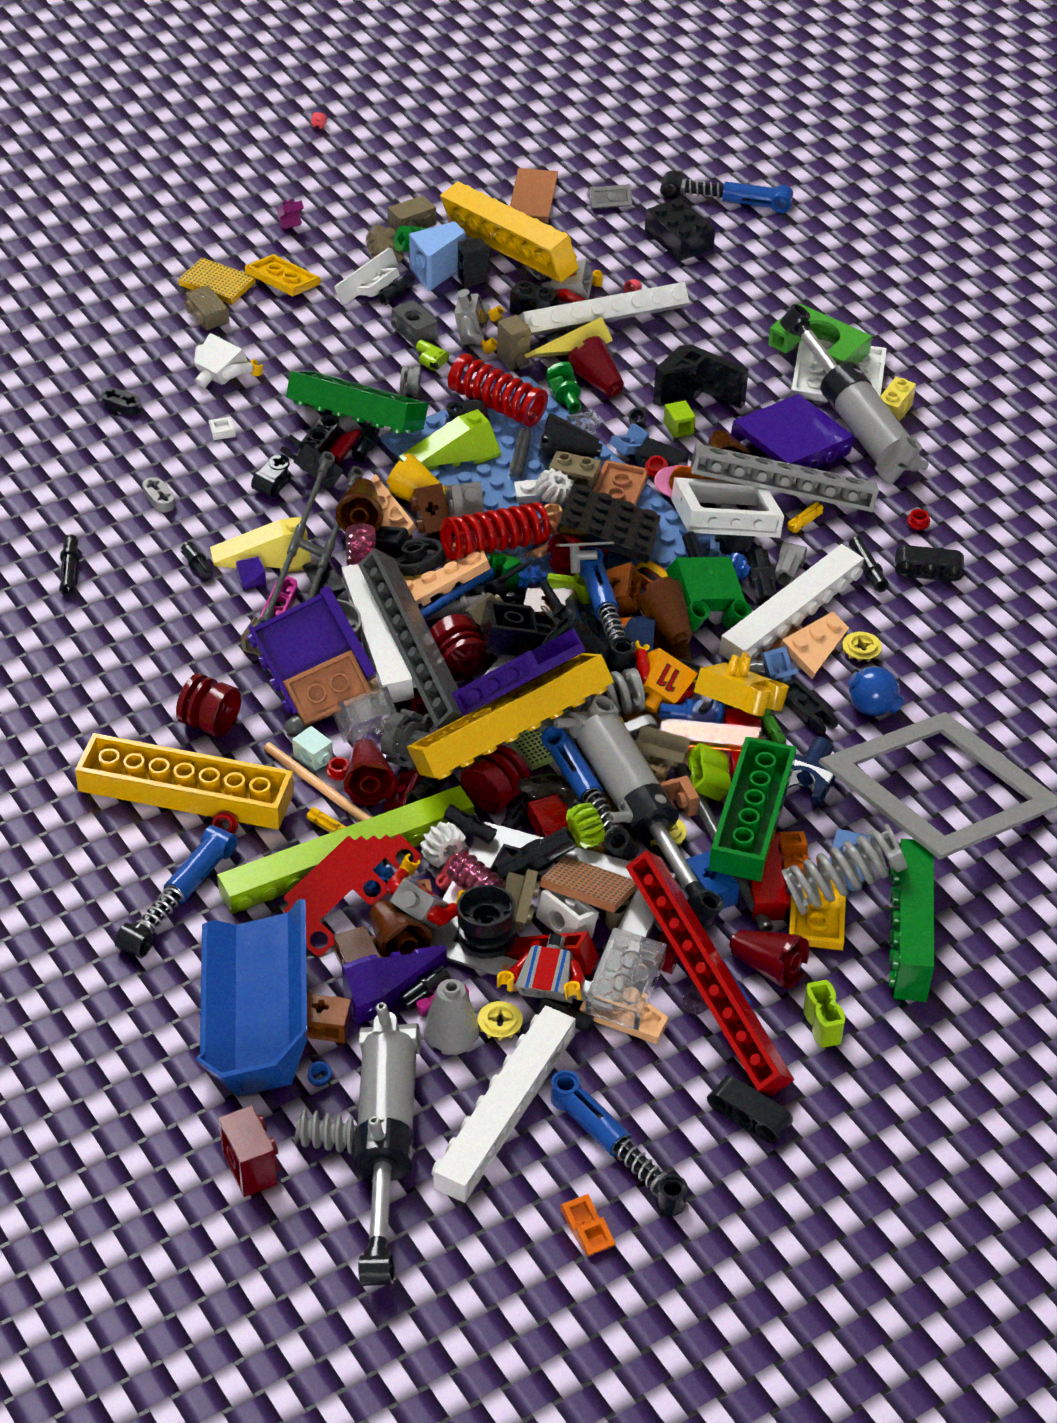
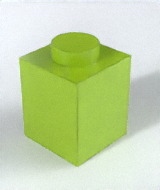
(679, 419)

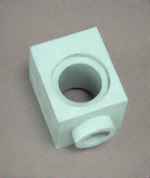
(312, 749)

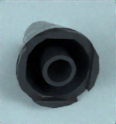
(566, 437)

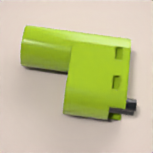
(431, 355)

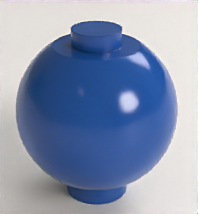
(875, 691)

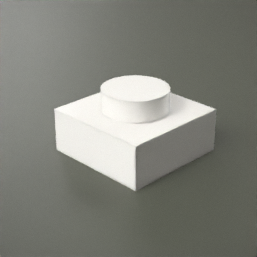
(525, 491)

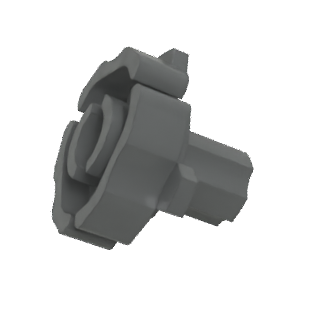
(404, 736)

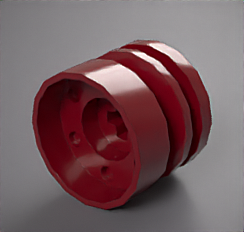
(460, 646)
(208, 705)
(494, 779)

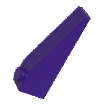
(384, 979)

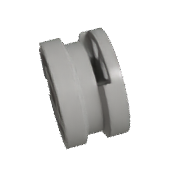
(413, 381)

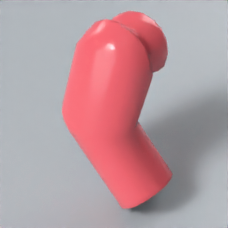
(442, 880)

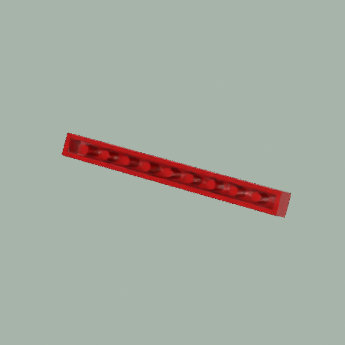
(770, 894)
(710, 974)

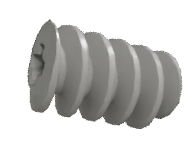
(325, 1131)

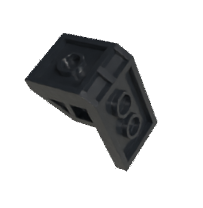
(696, 371)
(585, 624)

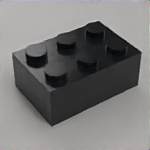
(679, 229)

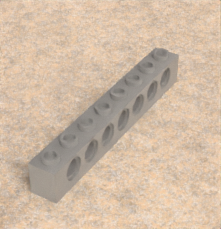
(784, 477)

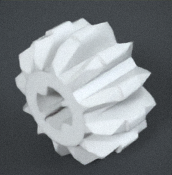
(553, 487)
(442, 843)

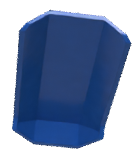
(254, 1001)

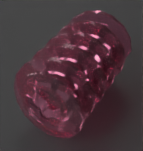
(359, 542)
(469, 872)

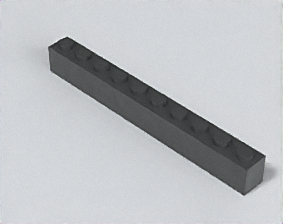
(412, 637)

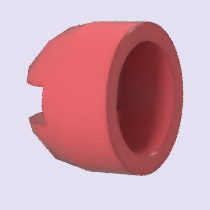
(318, 119)
(636, 285)

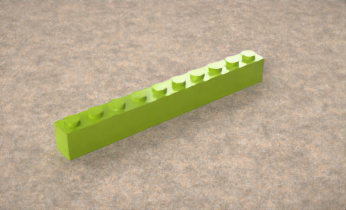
(281, 871)

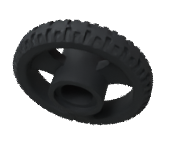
(415, 557)

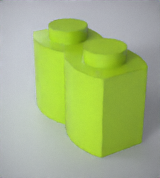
(709, 771)
(824, 1013)

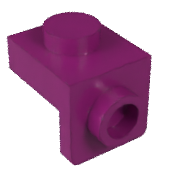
(289, 213)

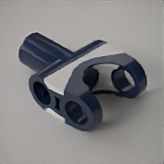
(811, 774)

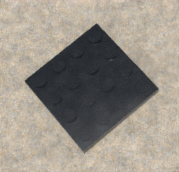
(604, 519)

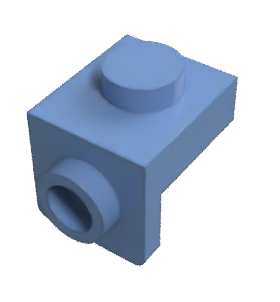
(631, 442)
(707, 544)
(778, 665)

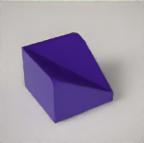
(251, 572)

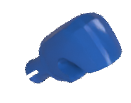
(689, 711)

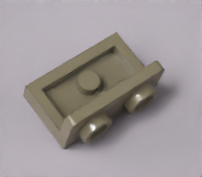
(380, 239)
(663, 744)
(522, 890)

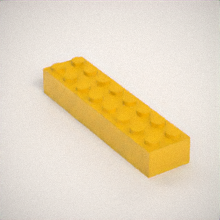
(511, 231)
(510, 715)
(184, 780)

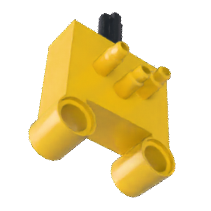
(739, 687)

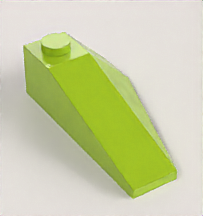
(461, 440)

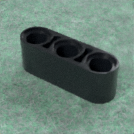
(322, 434)
(929, 563)
(750, 1109)

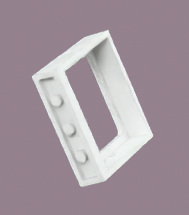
(763, 523)

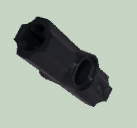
(761, 575)
(538, 854)

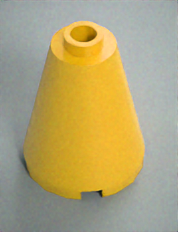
(409, 476)

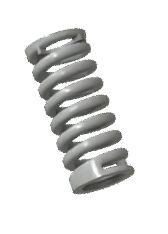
(627, 682)
(796, 880)

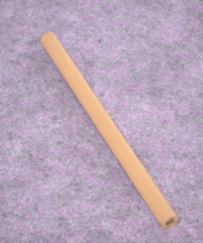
(317, 783)

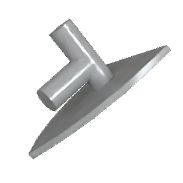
(577, 555)

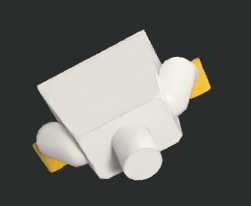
(222, 362)

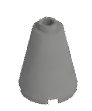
(451, 1019)

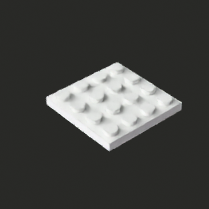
(810, 373)

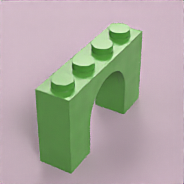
(848, 342)

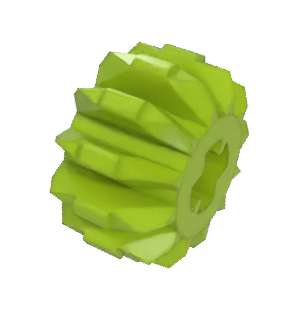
(585, 825)

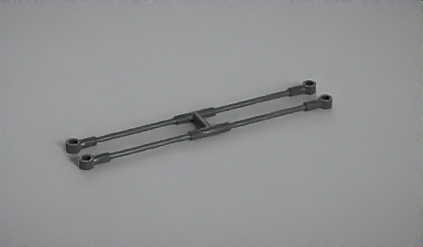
(297, 541)

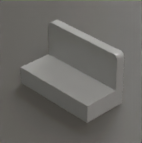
(610, 196)

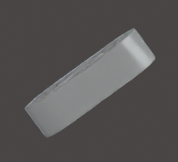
(155, 490)

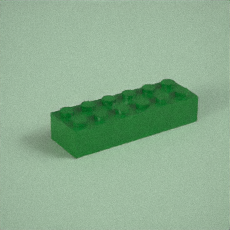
(357, 400)
(752, 809)
(912, 923)

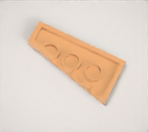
(444, 579)

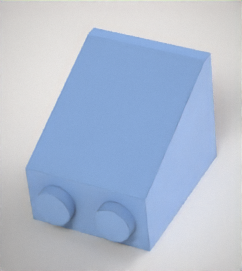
(435, 253)

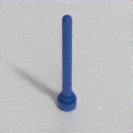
(481, 579)

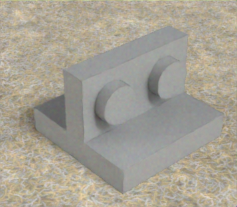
(464, 498)

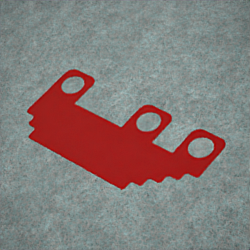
(338, 873)

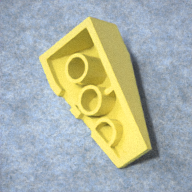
(567, 342)
(267, 542)

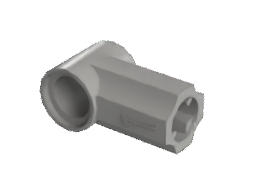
(790, 560)

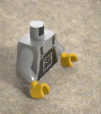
(473, 318)

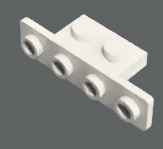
(369, 278)

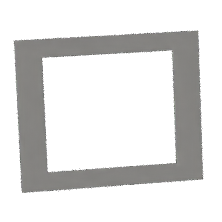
(843, 766)
(636, 920)

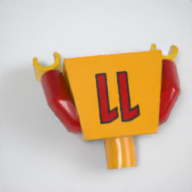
(663, 677)

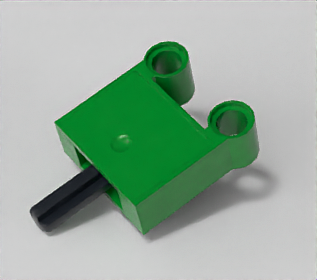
(708, 585)

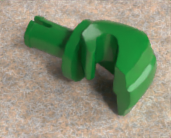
(564, 386)
(504, 563)

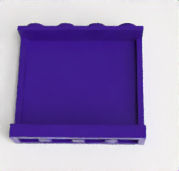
(795, 433)
(305, 639)
(518, 672)

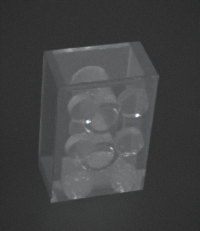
(625, 978)

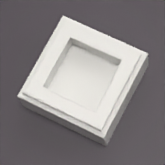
(222, 428)

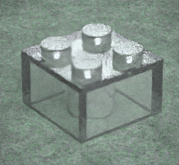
(364, 715)

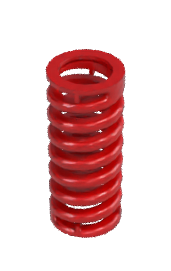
(493, 399)
(529, 522)

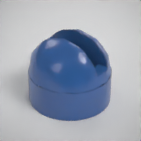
(316, 1070)

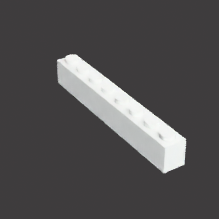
(609, 308)
(792, 604)
(377, 639)
(503, 1104)

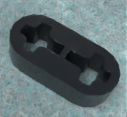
(121, 401)

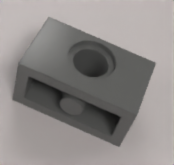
(414, 322)

